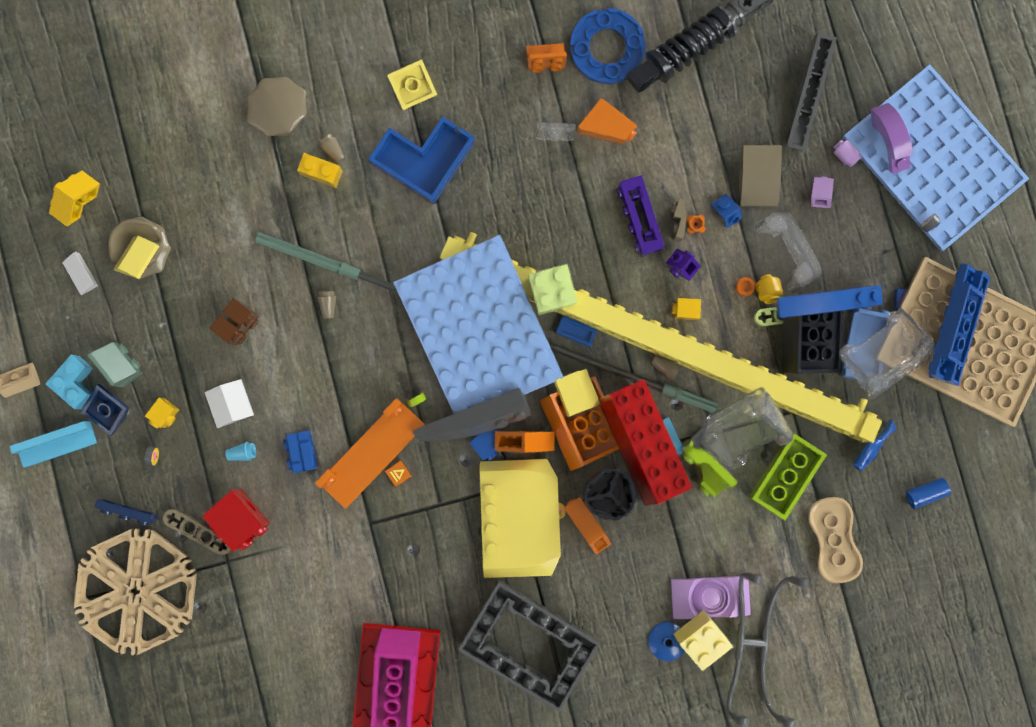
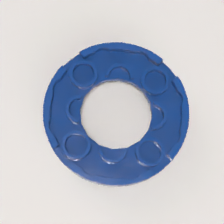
(619, 22)

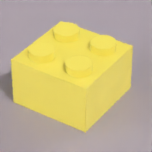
(703, 640)

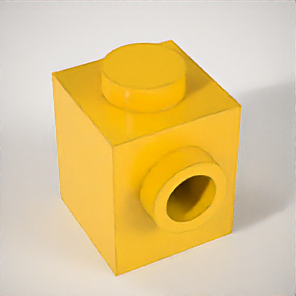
(162, 413)

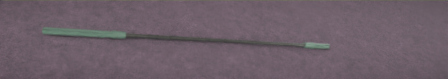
(355, 273)

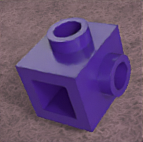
(683, 264)

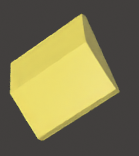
(412, 84)
(136, 257)
(577, 392)

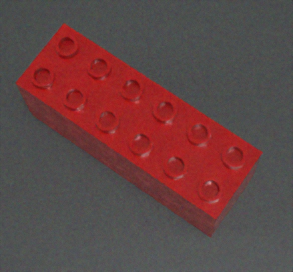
(645, 443)

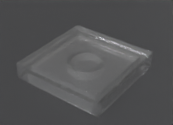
(555, 131)

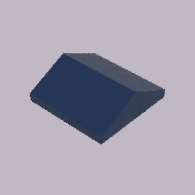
(105, 410)

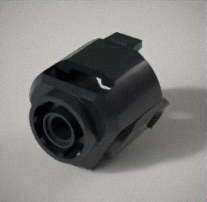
(620, 493)

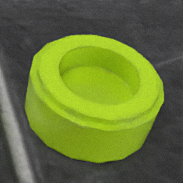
(416, 400)

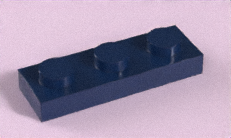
(126, 512)

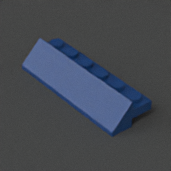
(958, 325)

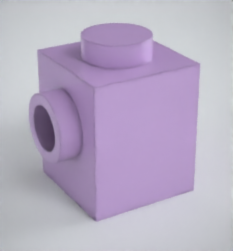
(822, 192)

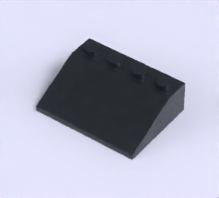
(812, 343)

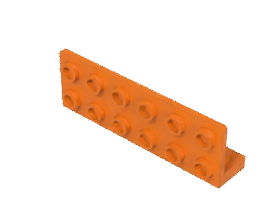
(370, 454)

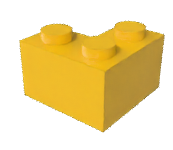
(71, 197)

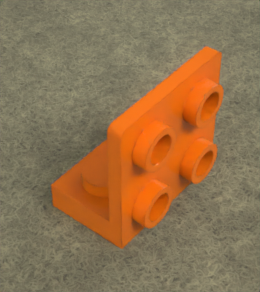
(546, 57)

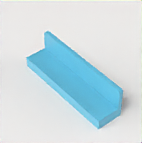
(55, 443)

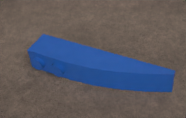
(829, 301)

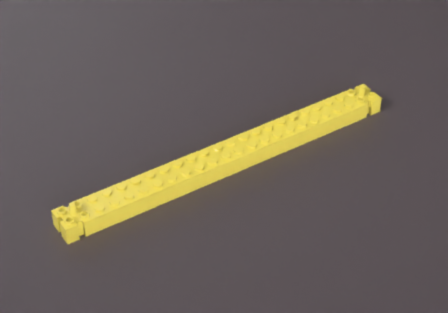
(704, 358)

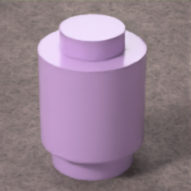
(846, 152)

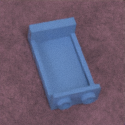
(863, 326)

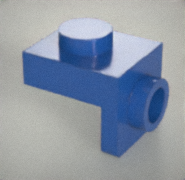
(727, 210)

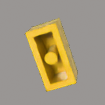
(320, 170)

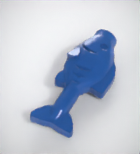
(870, 451)

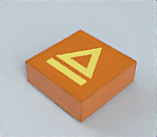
(398, 473)

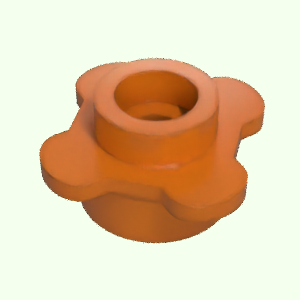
(695, 219)

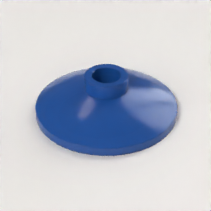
(657, 639)

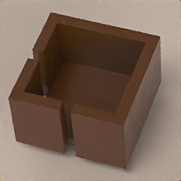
(237, 325)

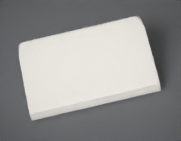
(79, 273)

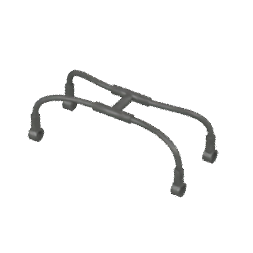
(763, 643)

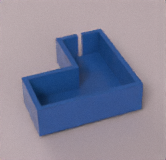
(425, 168)

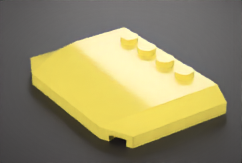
(519, 518)

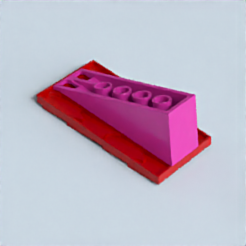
(396, 676)

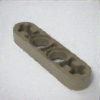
(196, 534)

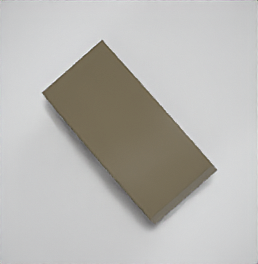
(679, 214)

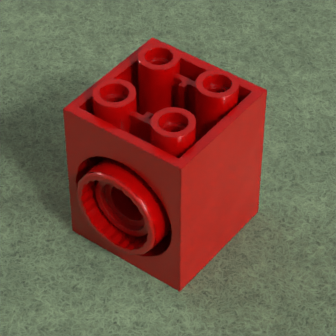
(236, 520)

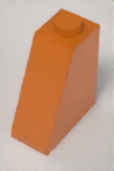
(607, 124)
(524, 441)
(587, 525)

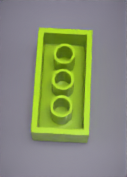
(787, 477)

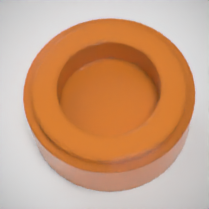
(745, 286)

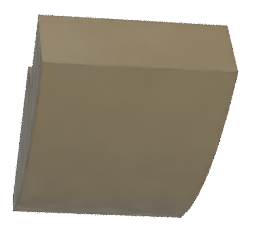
(760, 175)

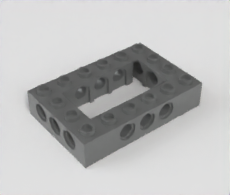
(549, 691)

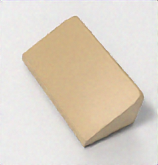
(18, 380)

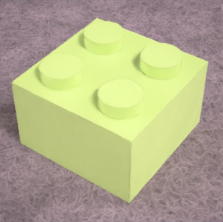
(552, 289)

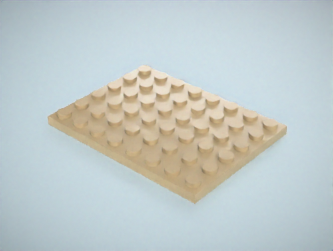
(1001, 354)

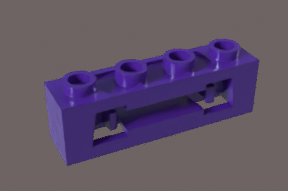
(631, 186)

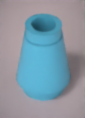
(242, 452)

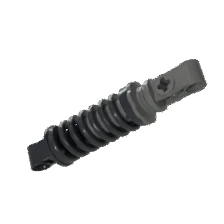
(713, 28)

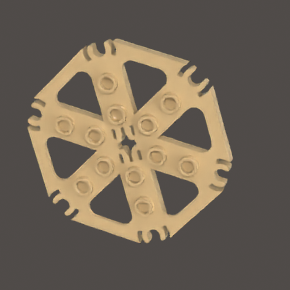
(122, 597)

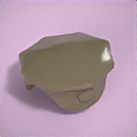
(276, 106)
(140, 226)

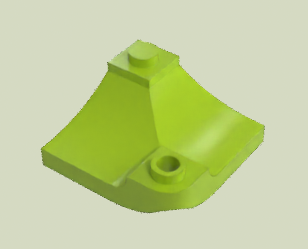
(712, 475)

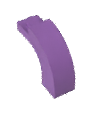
(895, 135)

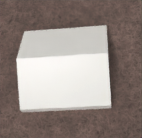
(229, 403)

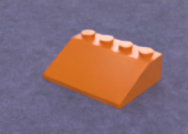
(582, 435)

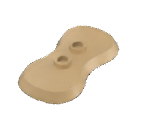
(838, 555)

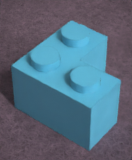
(68, 379)

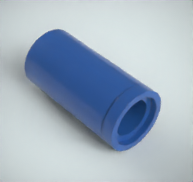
(928, 493)

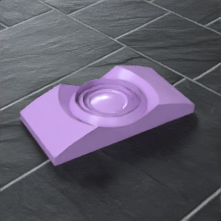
(713, 594)

